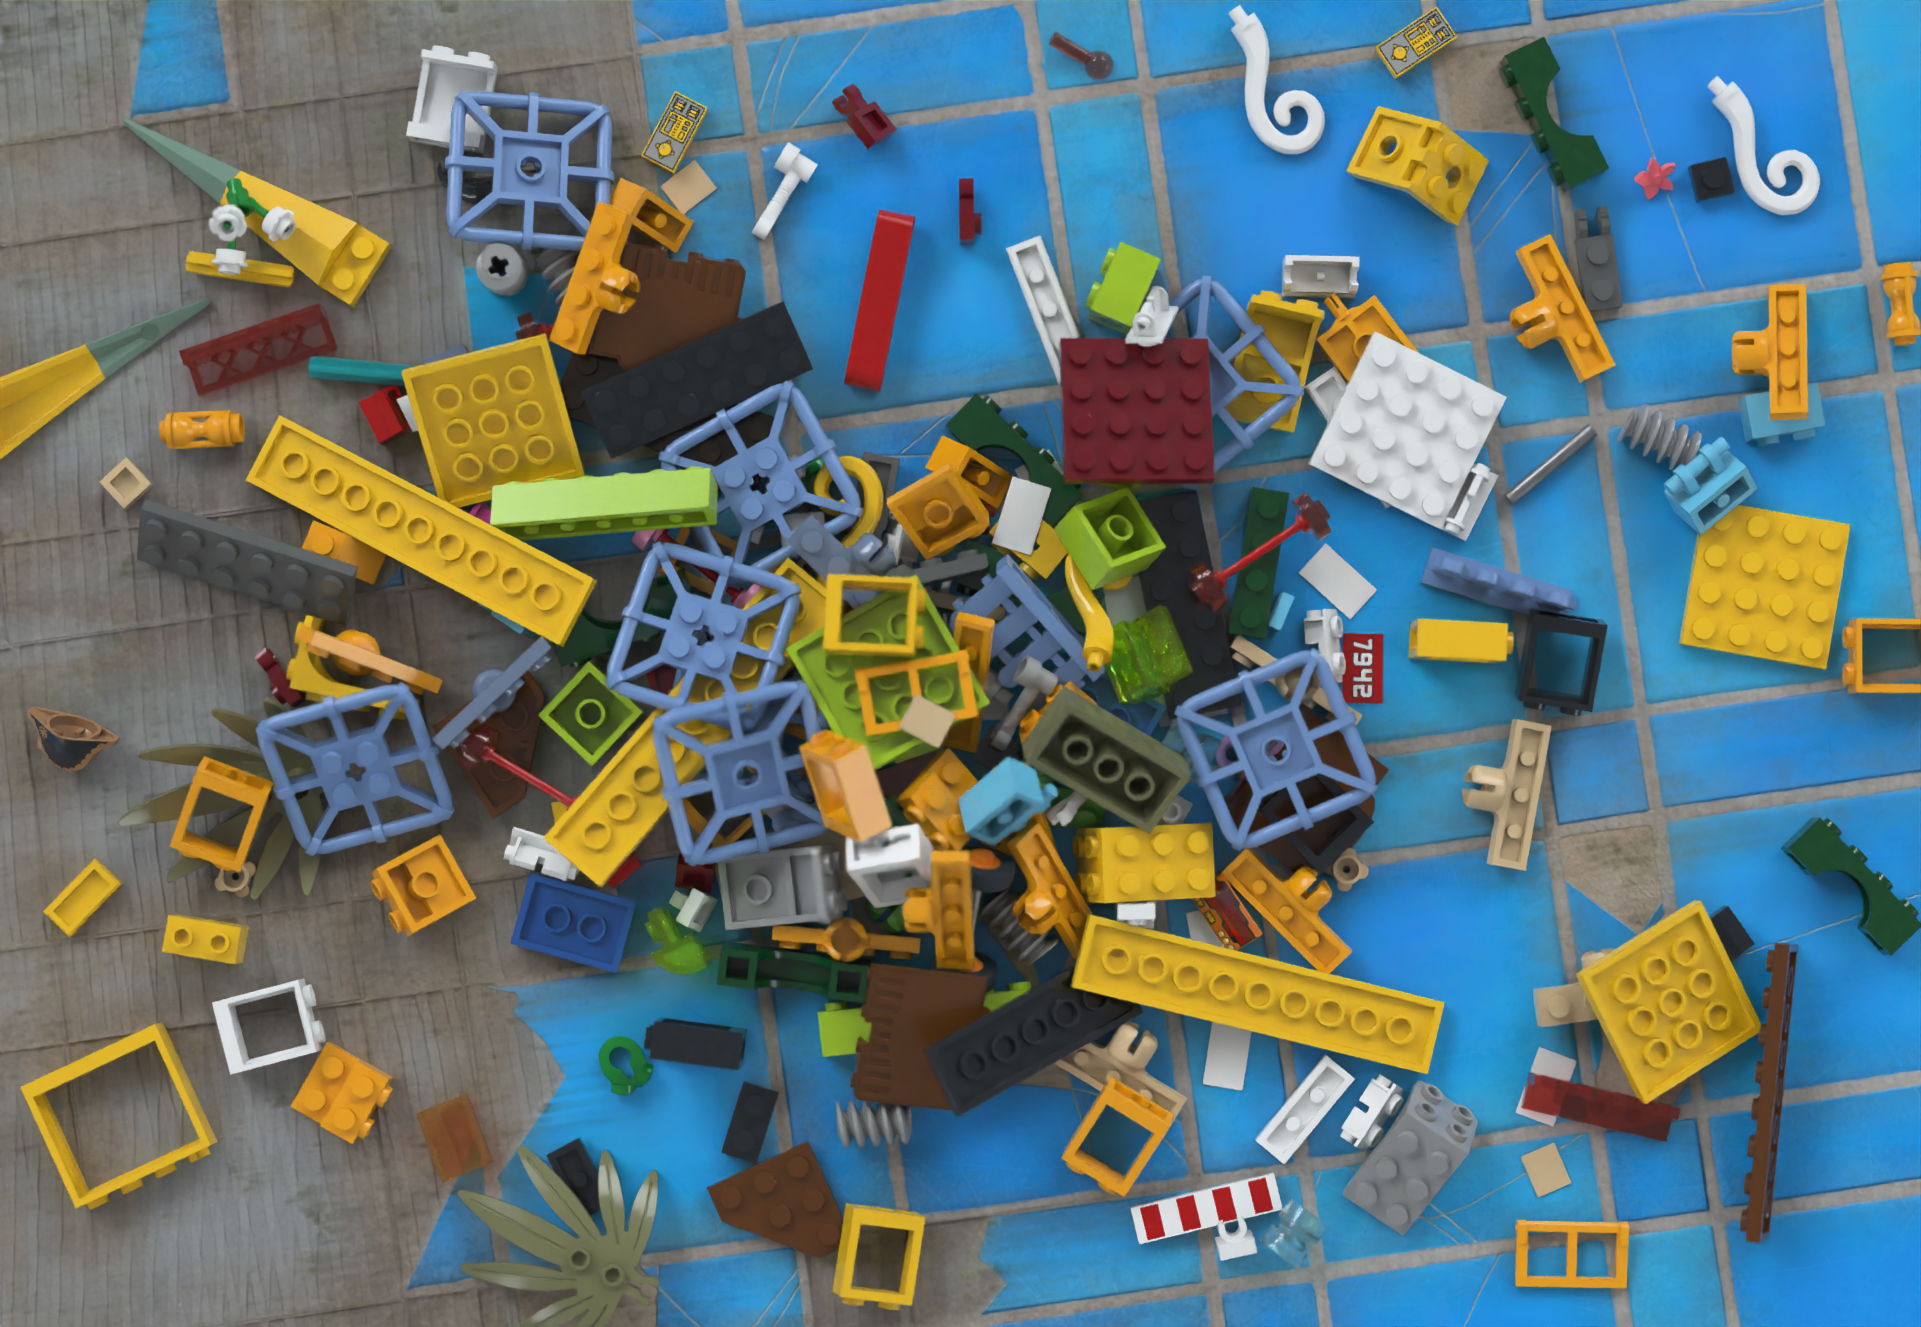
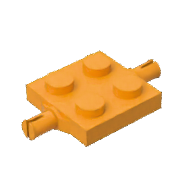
(1352, 331)

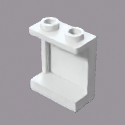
(440, 81)

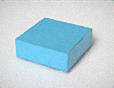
(1279, 611)

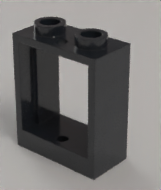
(1567, 624)
(1336, 842)
(696, 1043)

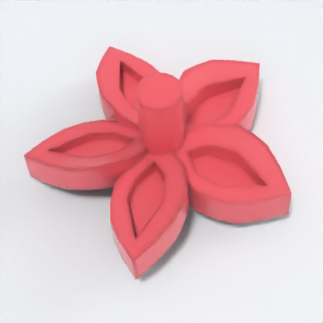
(1655, 178)

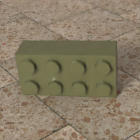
(1106, 759)

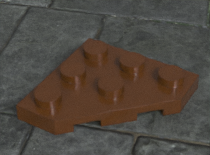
(514, 740)
(783, 1202)

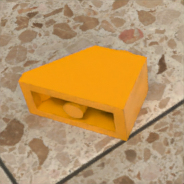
(652, 215)
(983, 476)
(345, 548)

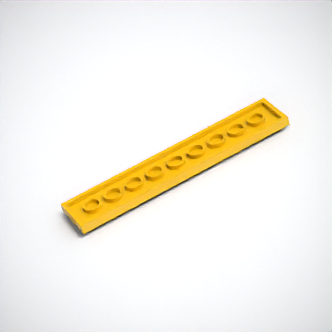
(421, 530)
(627, 793)
(1257, 994)

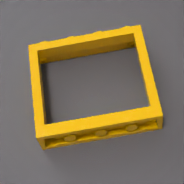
(58, 1146)

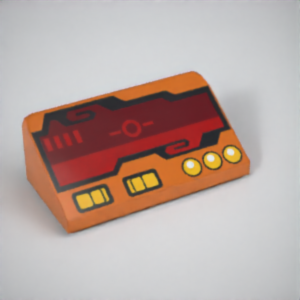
(1228, 916)

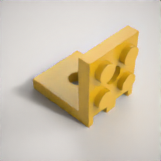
(1419, 161)

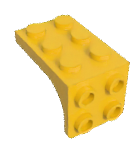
(1293, 333)
(310, 675)
(1142, 866)

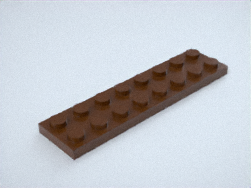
(1768, 1106)

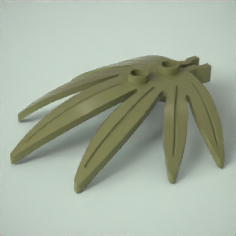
(230, 832)
(592, 1263)

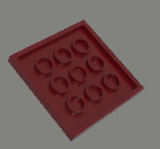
(1136, 411)

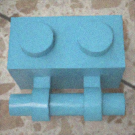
(1709, 486)
(1004, 801)

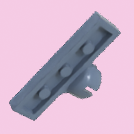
(829, 556)
(493, 692)

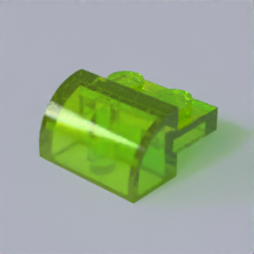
(1146, 657)
(678, 954)

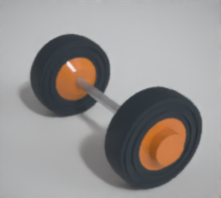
(989, 873)

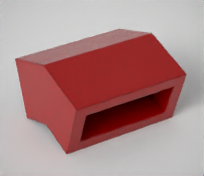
(385, 414)

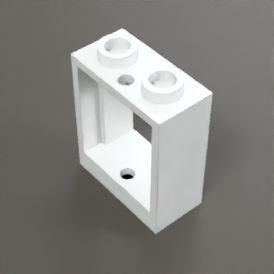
(883, 870)
(232, 1035)

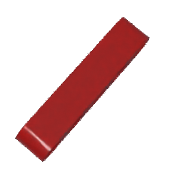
(879, 300)

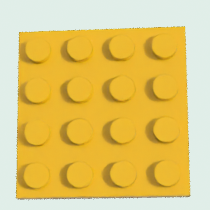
(493, 420)
(1766, 586)
(1669, 1001)

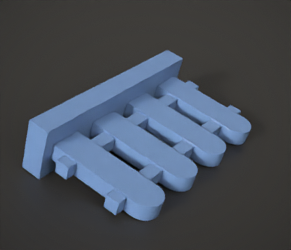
(1493, 585)
(1021, 618)

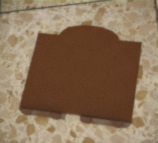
(673, 305)
(1334, 753)
(907, 1014)

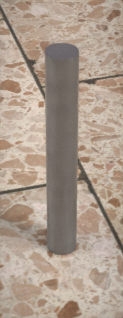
(1550, 464)

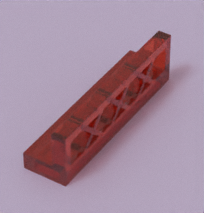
(252, 337)
(1598, 1106)

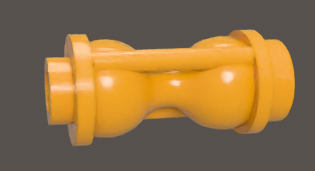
(1899, 286)
(221, 428)

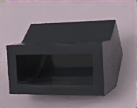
(1730, 932)

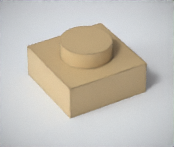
(126, 483)

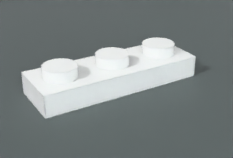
(1304, 1109)

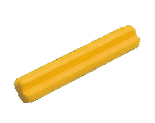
(256, 271)

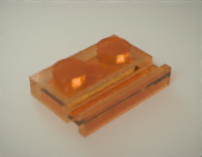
(454, 1137)

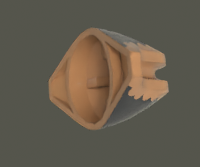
(69, 739)

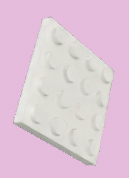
(1407, 430)

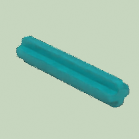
(356, 370)

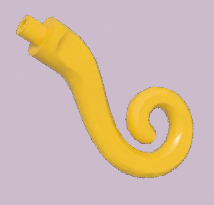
(872, 498)
(1099, 631)

